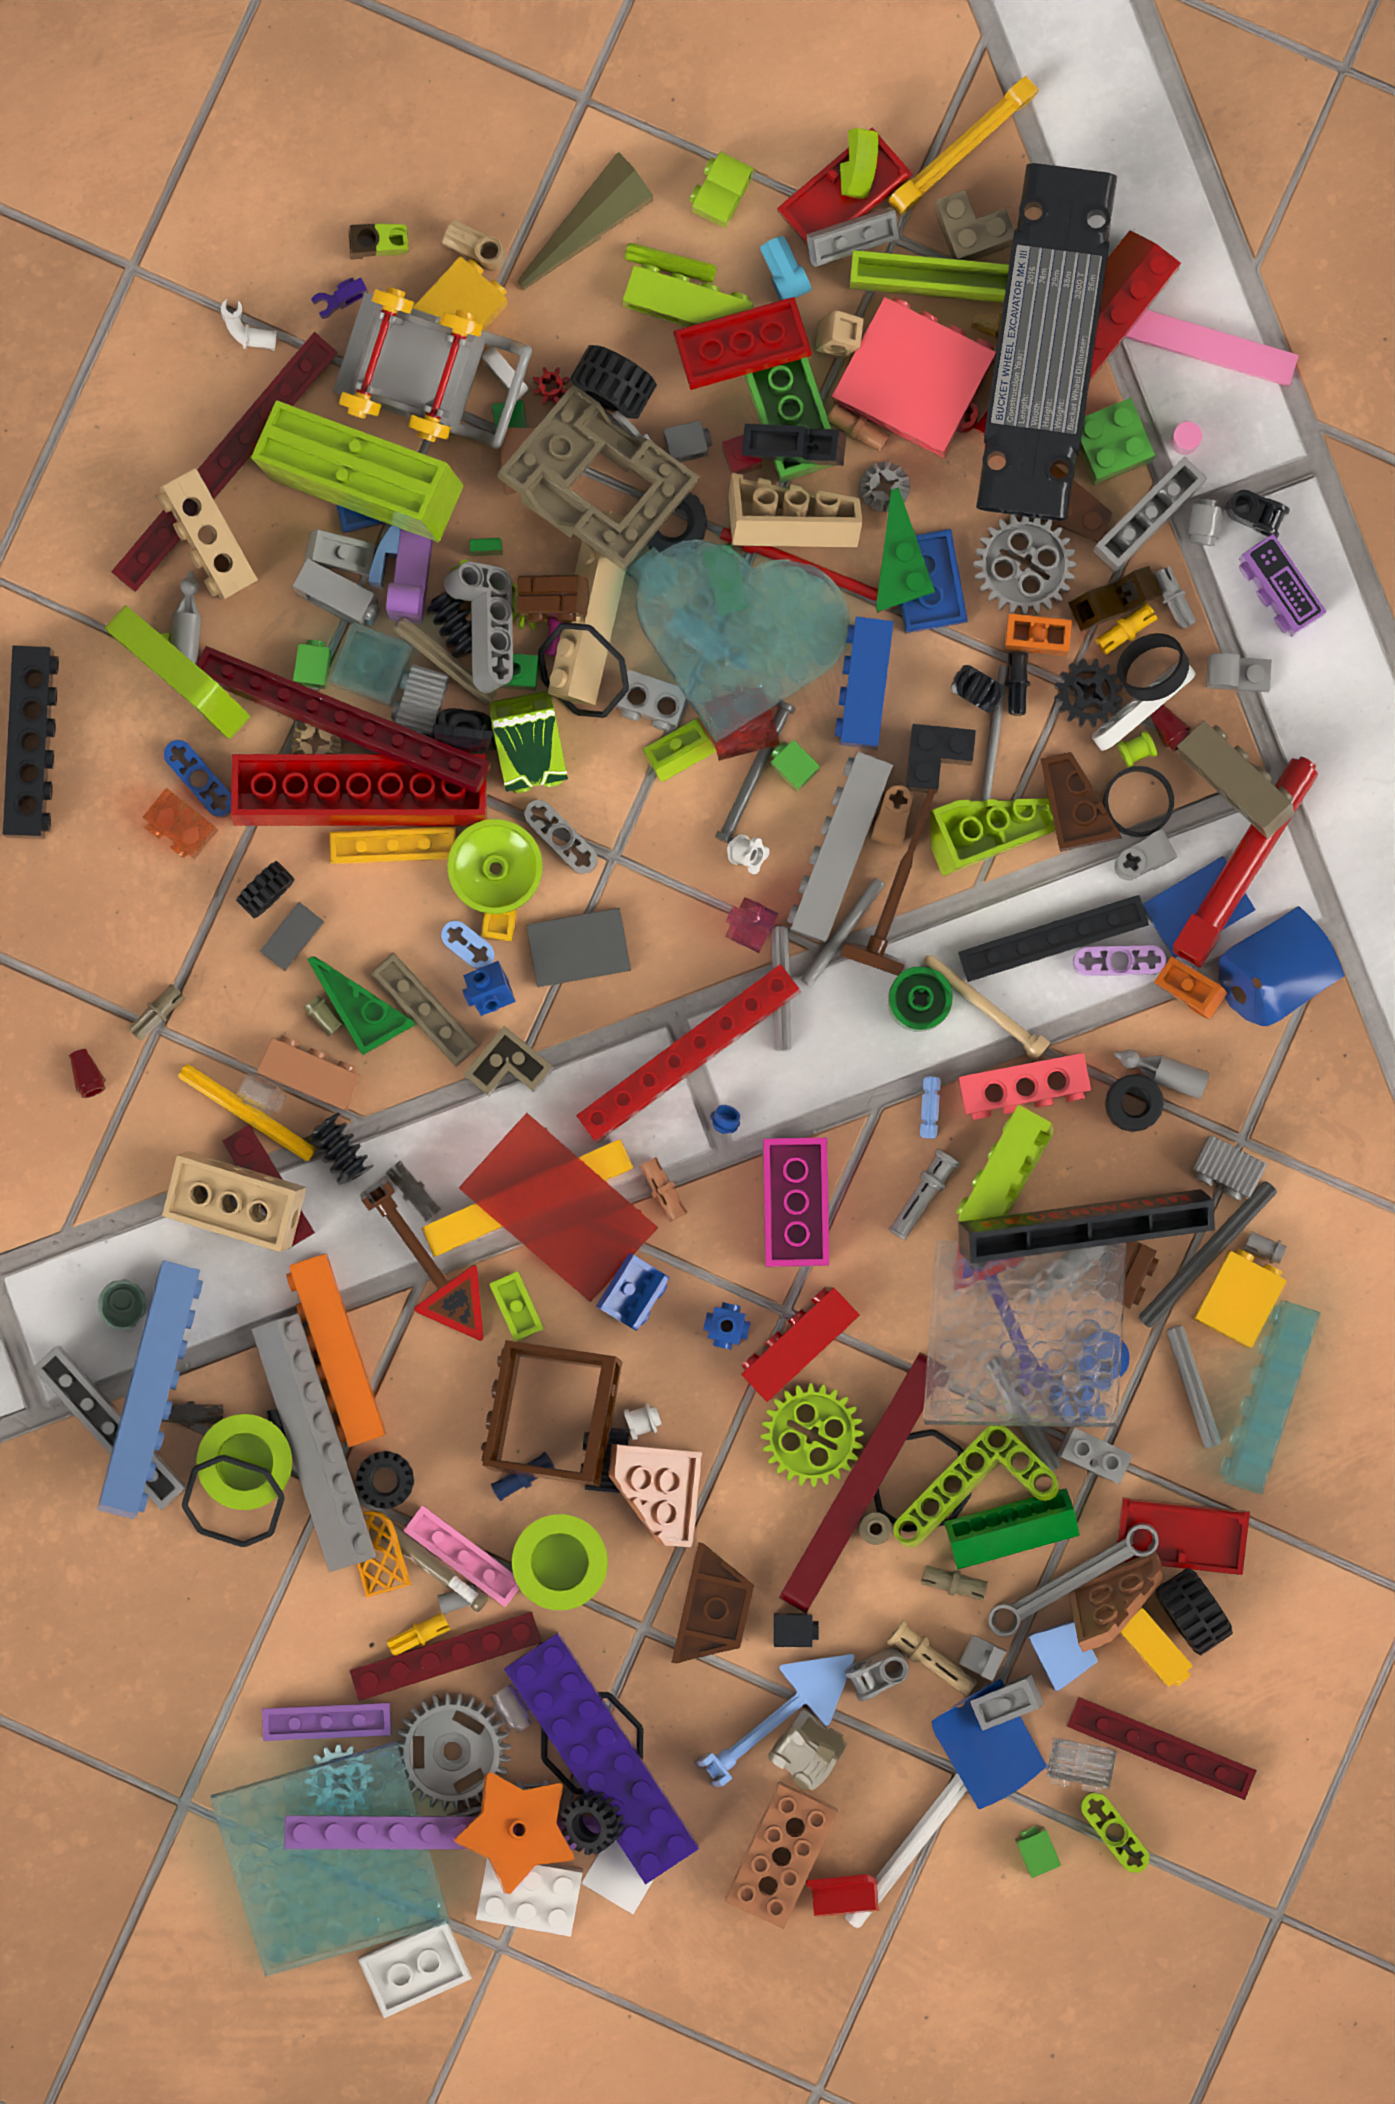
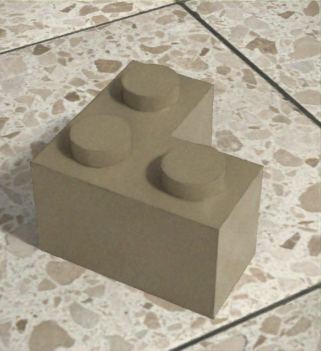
(968, 236)
(505, 1056)

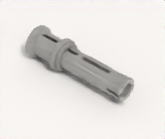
(932, 1181)

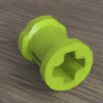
(1137, 749)

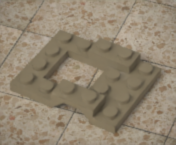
(563, 450)

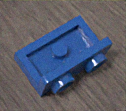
(633, 1292)

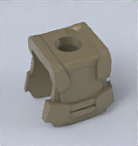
(808, 1751)

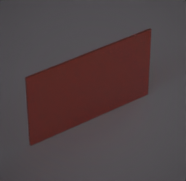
(558, 1207)

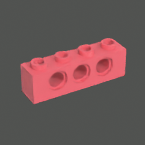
(1071, 1067)

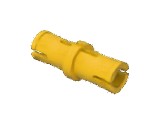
(1126, 629)

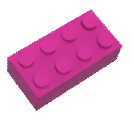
(796, 1202)

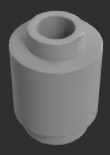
(1205, 522)

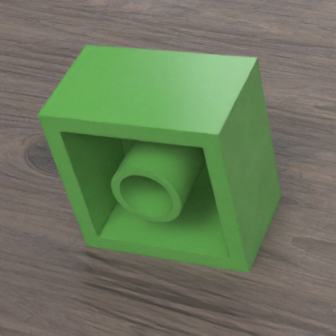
(1114, 442)

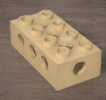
(239, 572)
(217, 1213)

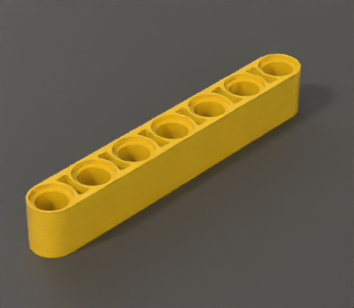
(475, 1222)

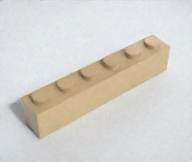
(579, 654)

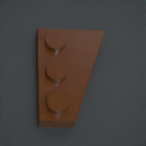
(1085, 514)
(1075, 807)

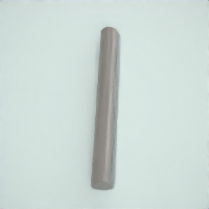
(843, 932)

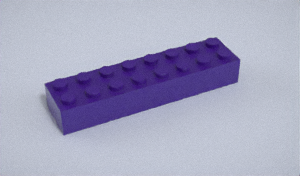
(601, 1755)

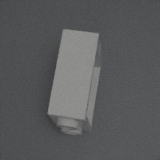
(336, 594)
(1106, 1459)

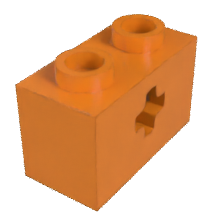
(1038, 635)

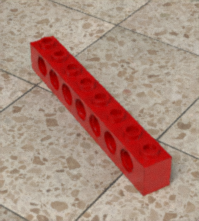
(688, 1053)

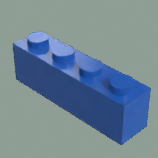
(866, 683)

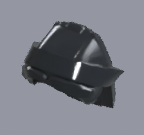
(465, 730)

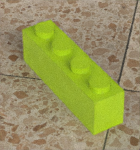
(677, 299)

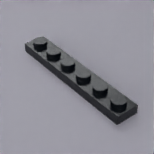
(1053, 938)

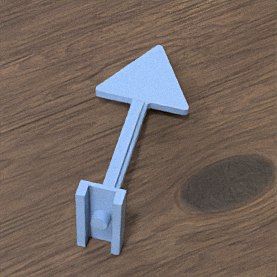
(816, 1684)

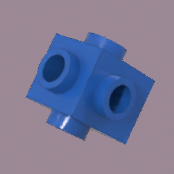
(488, 988)
(713, 1325)

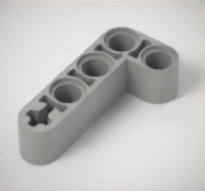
(490, 665)

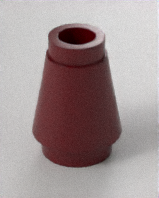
(1169, 727)
(86, 1074)

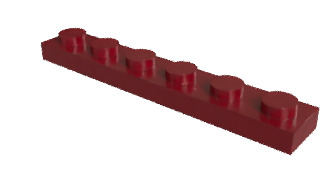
(445, 1656)
(1161, 1748)

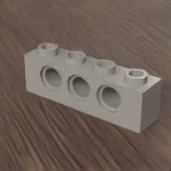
(1149, 514)

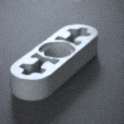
(538, 825)

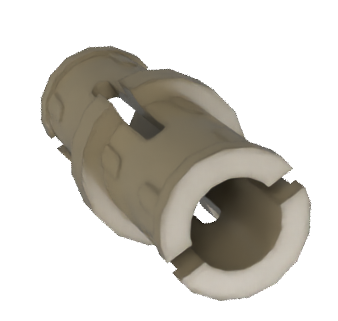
(954, 1582)

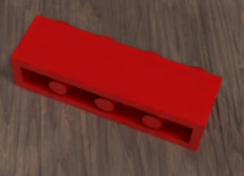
(800, 1344)

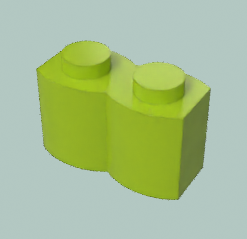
(722, 189)

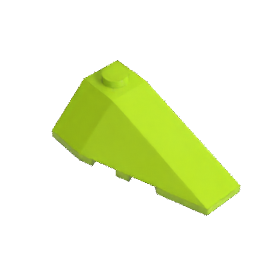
(979, 830)

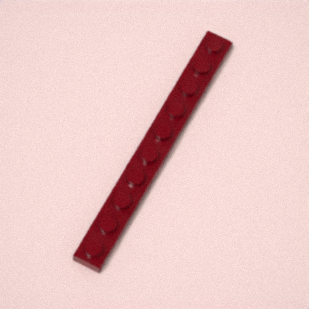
(227, 457)
(345, 720)

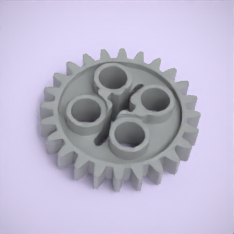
(1010, 589)

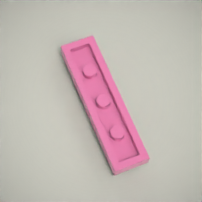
(462, 1555)

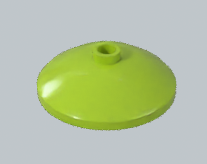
(492, 843)

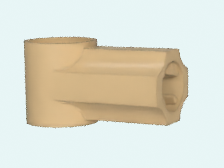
(473, 244)

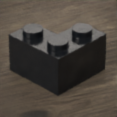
(935, 746)

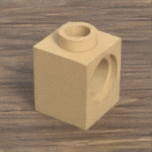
(839, 334)

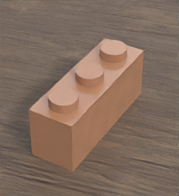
(309, 1072)

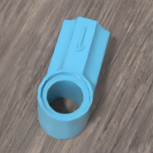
(788, 277)

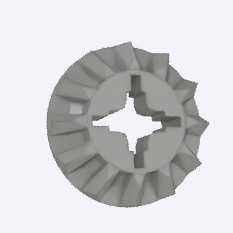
(870, 480)

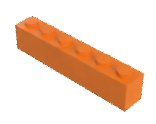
(337, 1350)

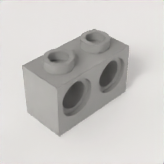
(655, 692)

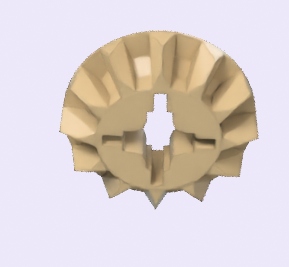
(305, 732)

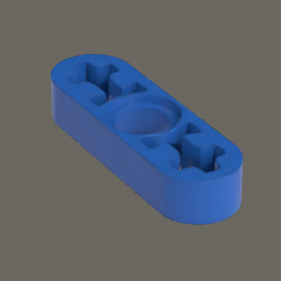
(177, 766)

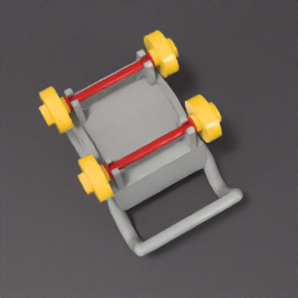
(417, 366)

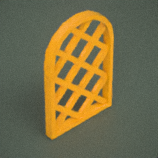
(398, 1558)

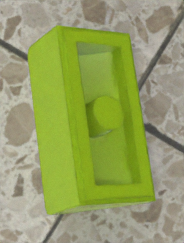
(679, 750)

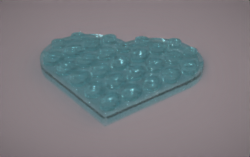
(739, 632)

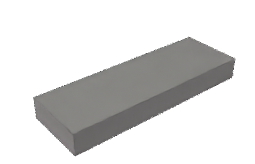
(852, 235)

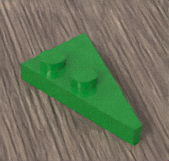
(903, 566)
(364, 1015)

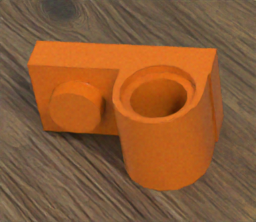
(1191, 987)

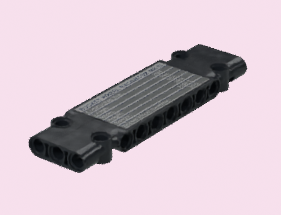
(1046, 341)

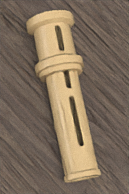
(920, 1650)

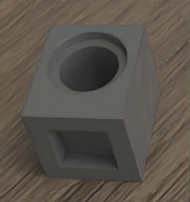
(688, 441)

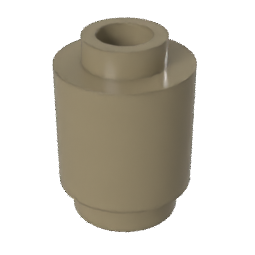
(875, 1517)

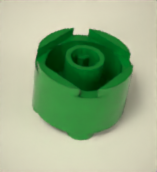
(921, 981)

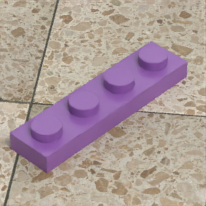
(326, 1721)

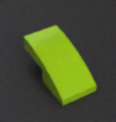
(859, 172)

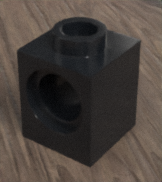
(795, 1630)

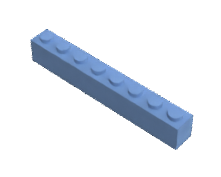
(149, 1389)

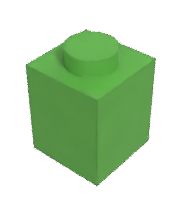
(312, 664)
(794, 764)
(1037, 1851)

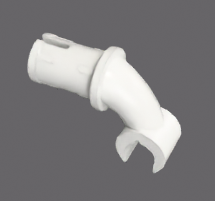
(243, 334)

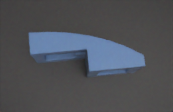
(387, 548)

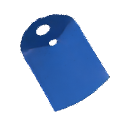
(1290, 961)
(991, 1760)

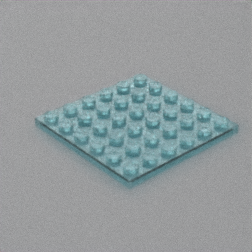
(327, 1900)

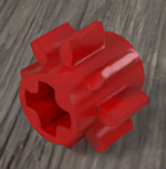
(547, 378)

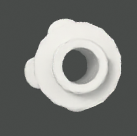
(747, 852)
(642, 1420)

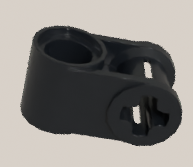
(1259, 512)

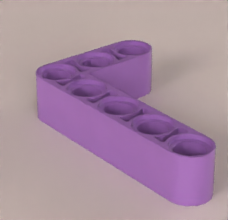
(408, 592)

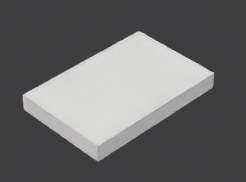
(414, 1969)

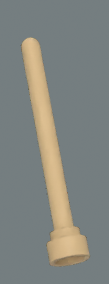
(1032, 1044)

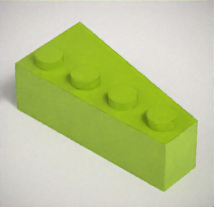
(1008, 1166)

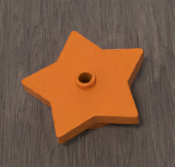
(493, 1834)

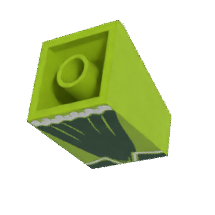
(528, 741)

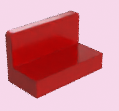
(844, 1895)

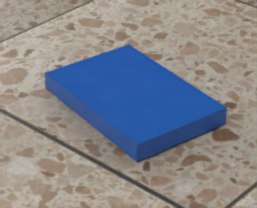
(947, 604)
(1174, 906)

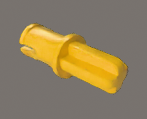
(418, 1634)

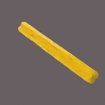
(247, 1113)

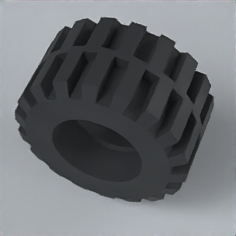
(613, 381)
(1194, 1611)

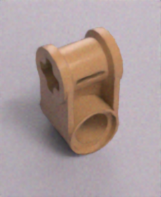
(892, 822)

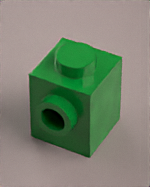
(524, 673)

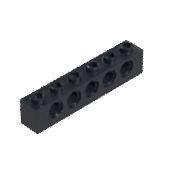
(24, 663)

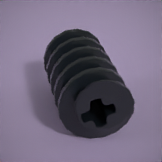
(454, 623)
(339, 1150)

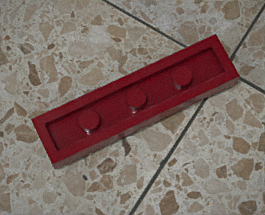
(250, 1154)

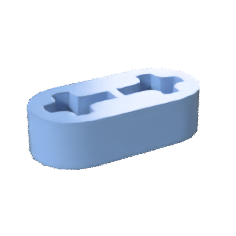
(473, 939)

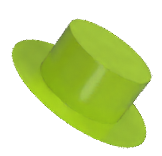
(252, 1441)
(559, 1562)

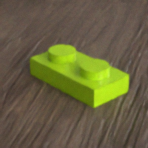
(516, 1306)

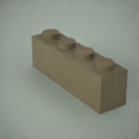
(1236, 778)

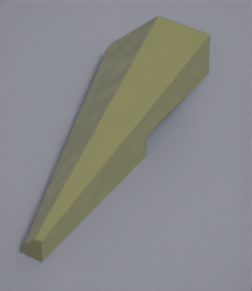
(608, 202)

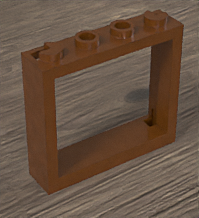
(601, 1421)

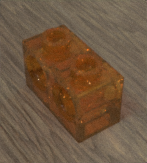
(184, 818)

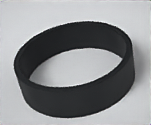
(1139, 647)
(1159, 776)

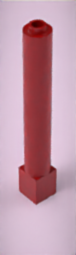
(1206, 924)

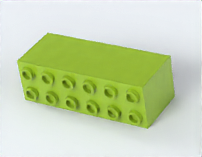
(357, 471)

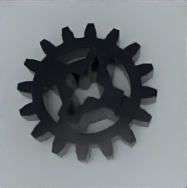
(1075, 685)

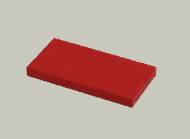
(742, 343)

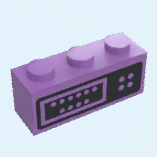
(1281, 586)

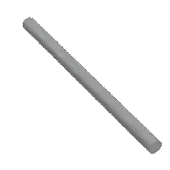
(994, 738)

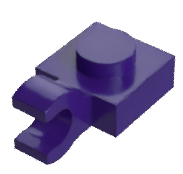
(347, 294)

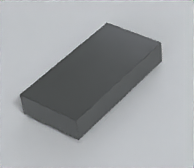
(292, 936)

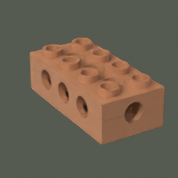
(791, 1874)

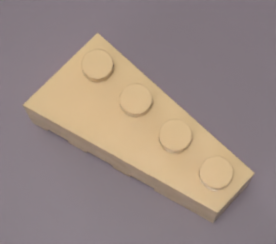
(791, 516)

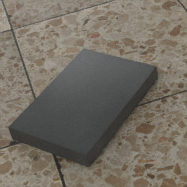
(578, 947)

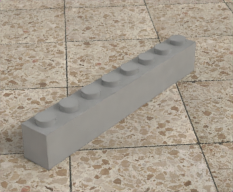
(313, 1442)

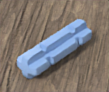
(930, 1107)

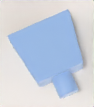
(1061, 1654)

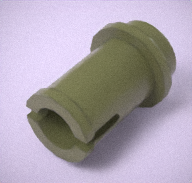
(323, 1015)

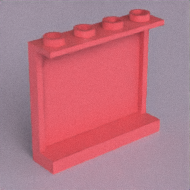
(914, 376)

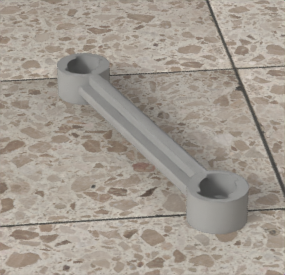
(1073, 1579)

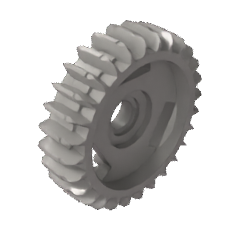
(438, 1729)

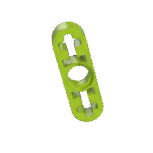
(1136, 1846)

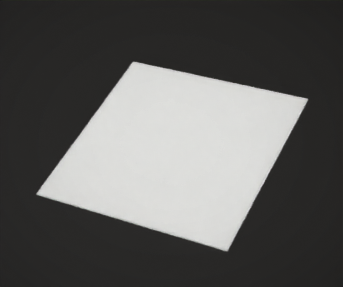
(616, 1879)

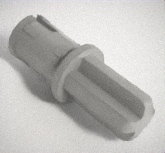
(1174, 598)

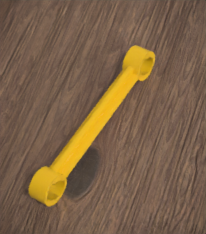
(914, 189)

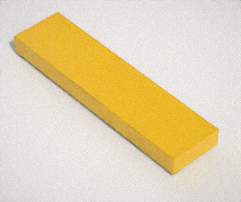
(391, 845)

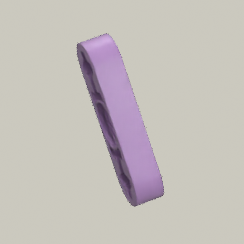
(1111, 971)

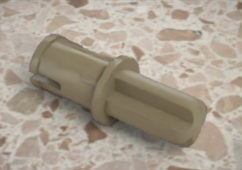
(156, 1012)

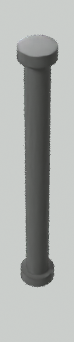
(752, 777)

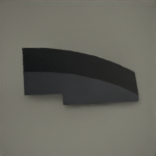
(794, 444)

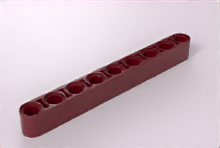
(858, 1489)

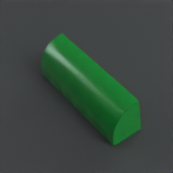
(1011, 1529)

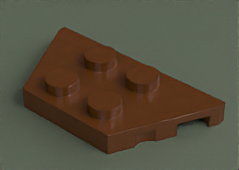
(713, 1608)

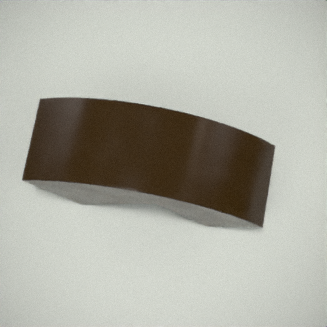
(1115, 598)

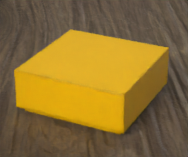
(499, 926)

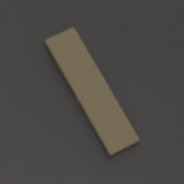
(424, 1009)

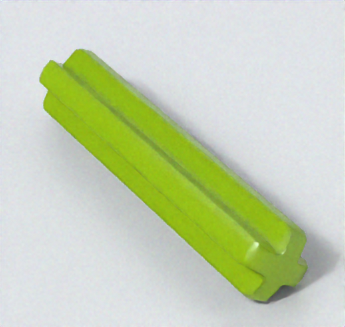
(670, 262)

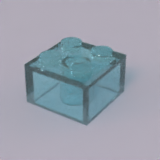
(371, 664)

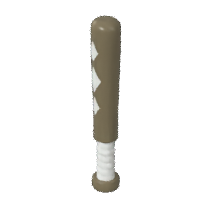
(432, 1565)

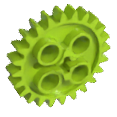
(798, 1460)

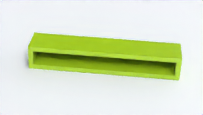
(928, 276)

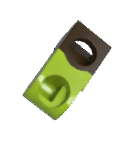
(377, 240)

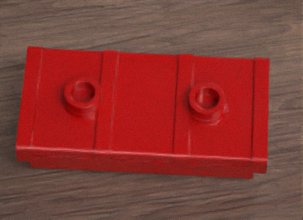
(821, 201)
(1188, 1534)

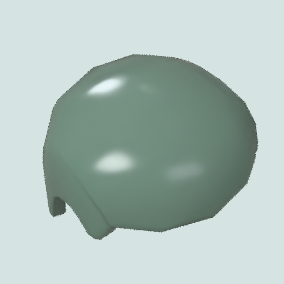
(121, 1304)

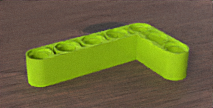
(178, 671)
(971, 1479)

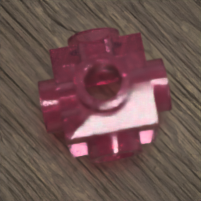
(750, 924)

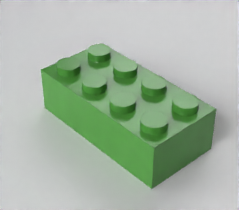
(788, 397)

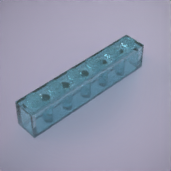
(1270, 1397)

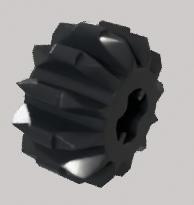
(978, 688)

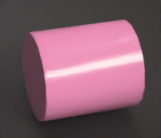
(1186, 438)

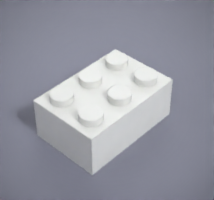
(541, 1902)

